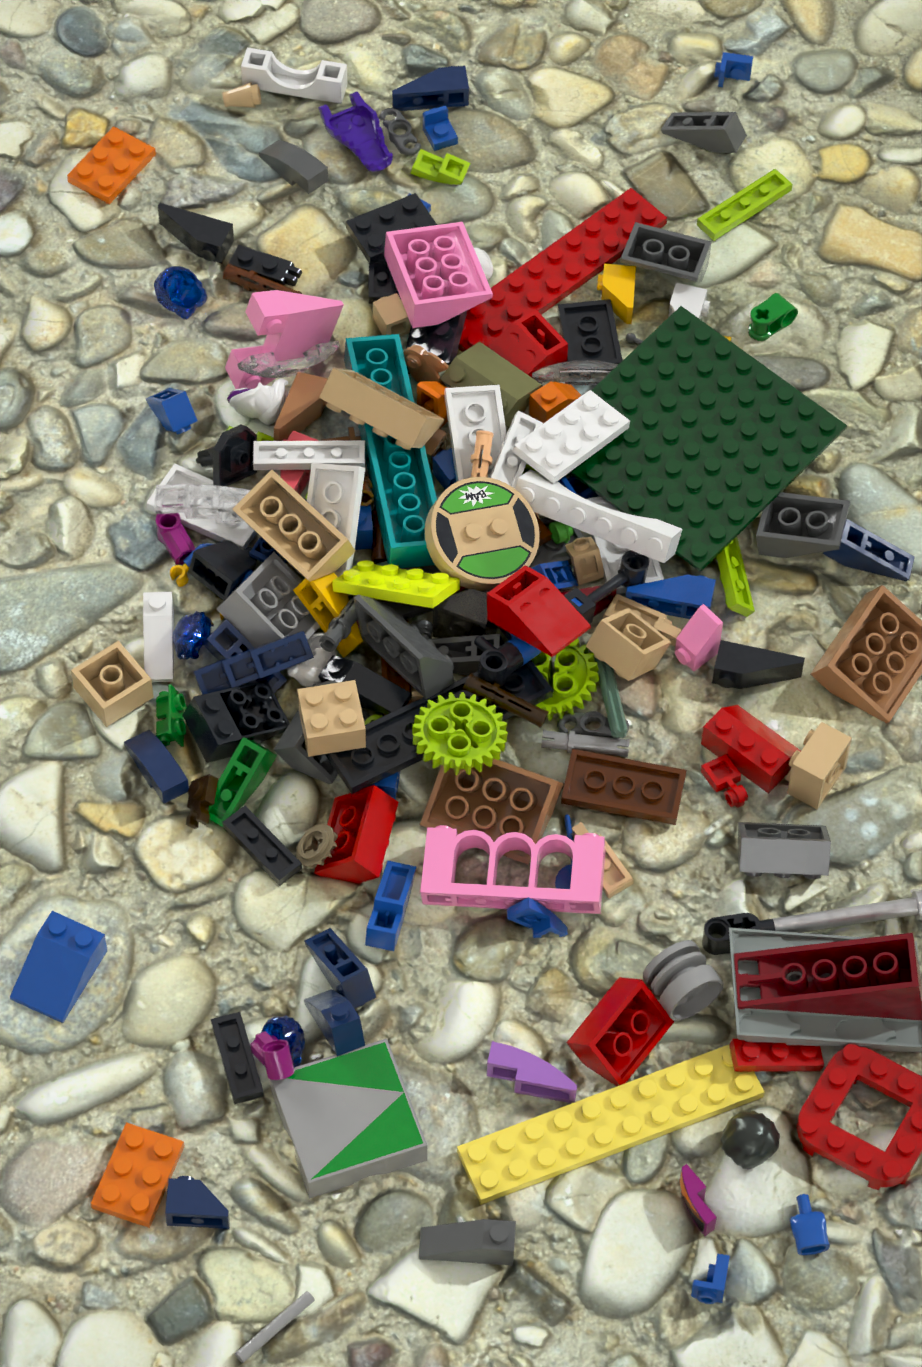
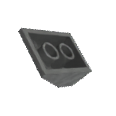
(801, 525)

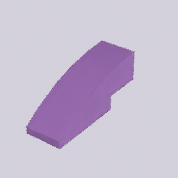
(530, 1073)

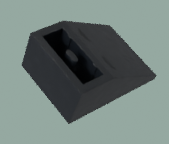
(228, 715)

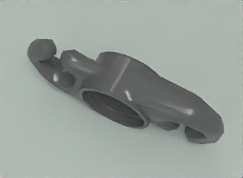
(400, 140)
(583, 719)

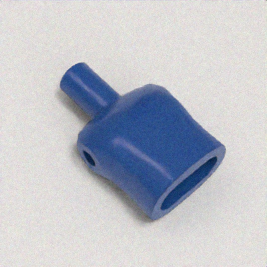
(809, 1228)

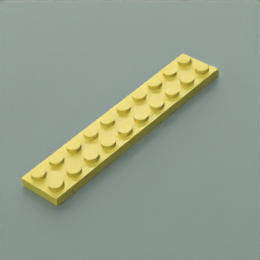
(606, 1124)

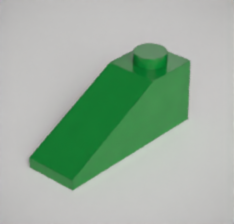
(240, 779)

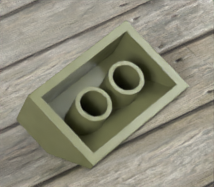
(484, 367)

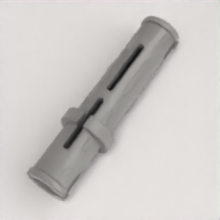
(588, 743)

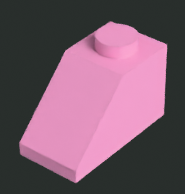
(699, 639)

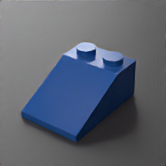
(59, 966)

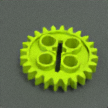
(578, 676)
(459, 733)

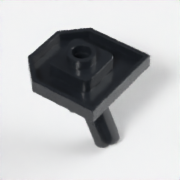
(230, 456)

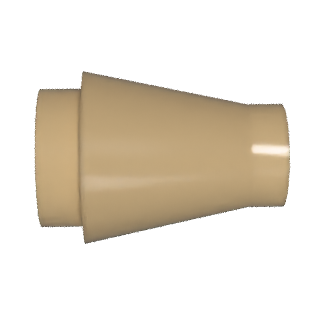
(243, 96)

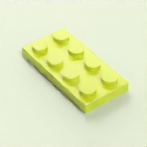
(396, 584)

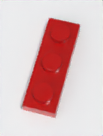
(774, 1057)

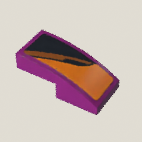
(693, 1193)

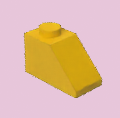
(618, 285)

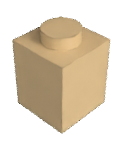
(391, 316)

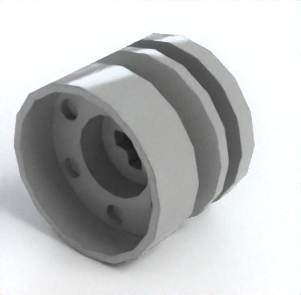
(683, 980)

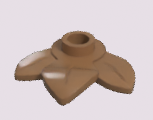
(423, 364)

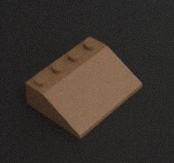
(874, 655)
(493, 802)

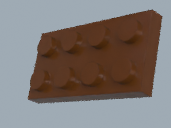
(623, 786)

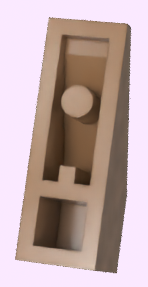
(301, 405)

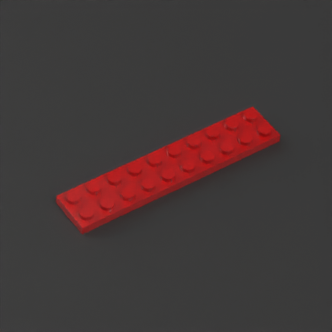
(560, 268)

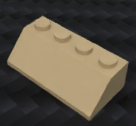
(380, 408)
(294, 528)

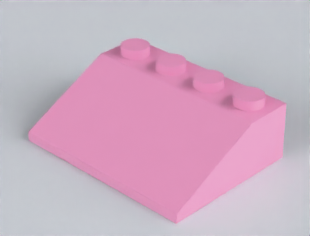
(435, 272)

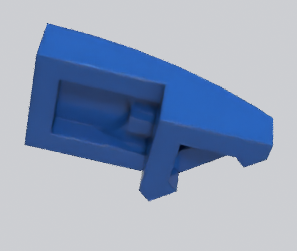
(536, 916)

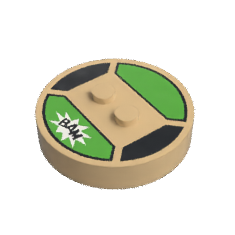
(481, 532)

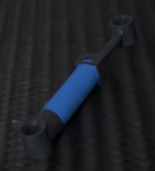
(501, 662)

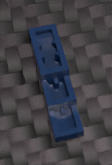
(254, 663)

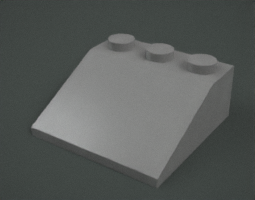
(267, 606)

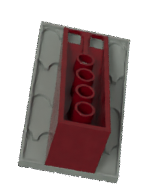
(827, 989)

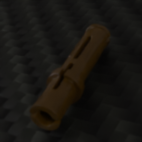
(505, 700)

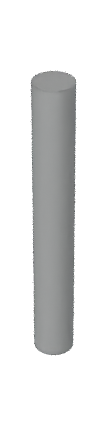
(274, 1326)

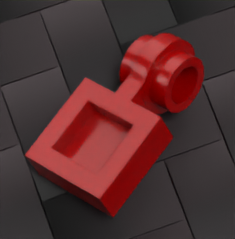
(723, 774)

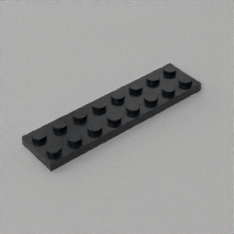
(391, 738)

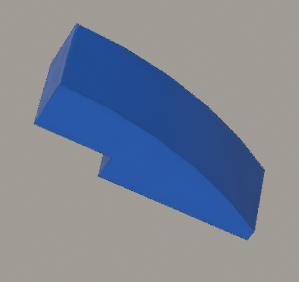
(390, 906)

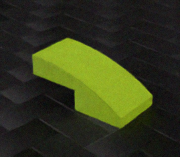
(434, 168)

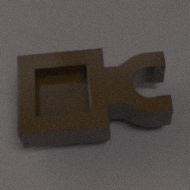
(201, 796)

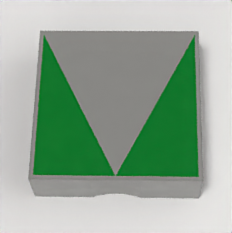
(349, 1118)

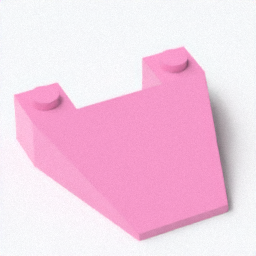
(291, 325)

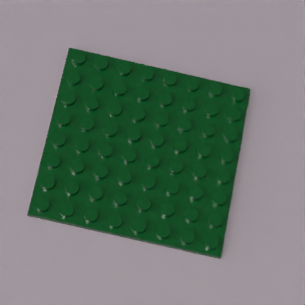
(705, 436)

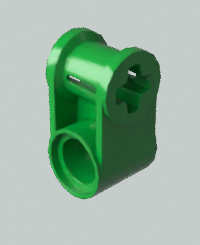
(771, 317)

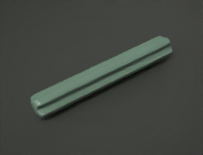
(611, 700)

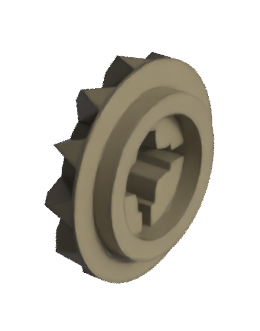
(308, 844)

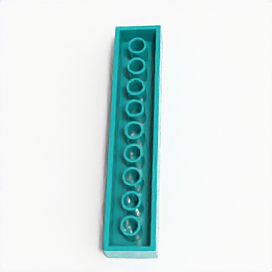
(399, 476)

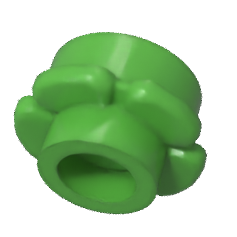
(560, 532)

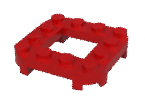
(846, 1149)

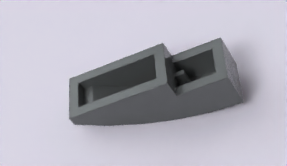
(295, 165)

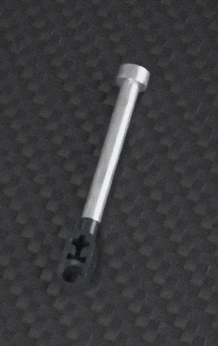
(808, 921)

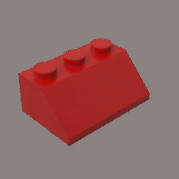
(750, 745)
(363, 832)
(620, 1031)

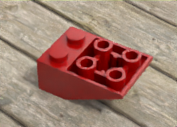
(531, 344)
(535, 611)

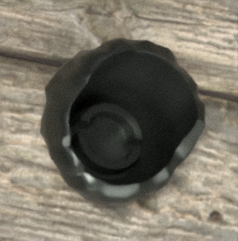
(750, 1139)

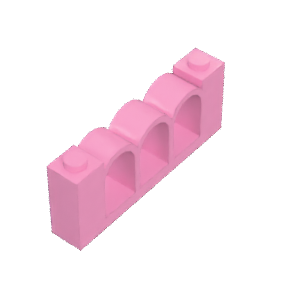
(446, 845)

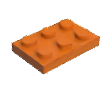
(111, 165)
(137, 1175)

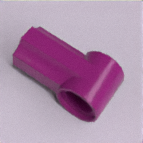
(175, 537)
(273, 1055)

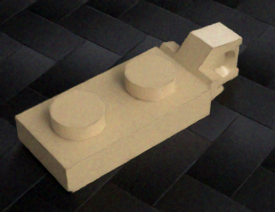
(654, 618)
(616, 876)

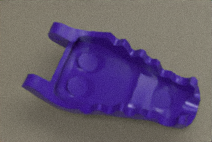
(359, 131)

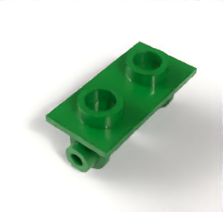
(170, 706)

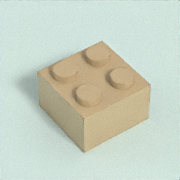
(628, 644)
(112, 683)
(331, 718)
(818, 764)

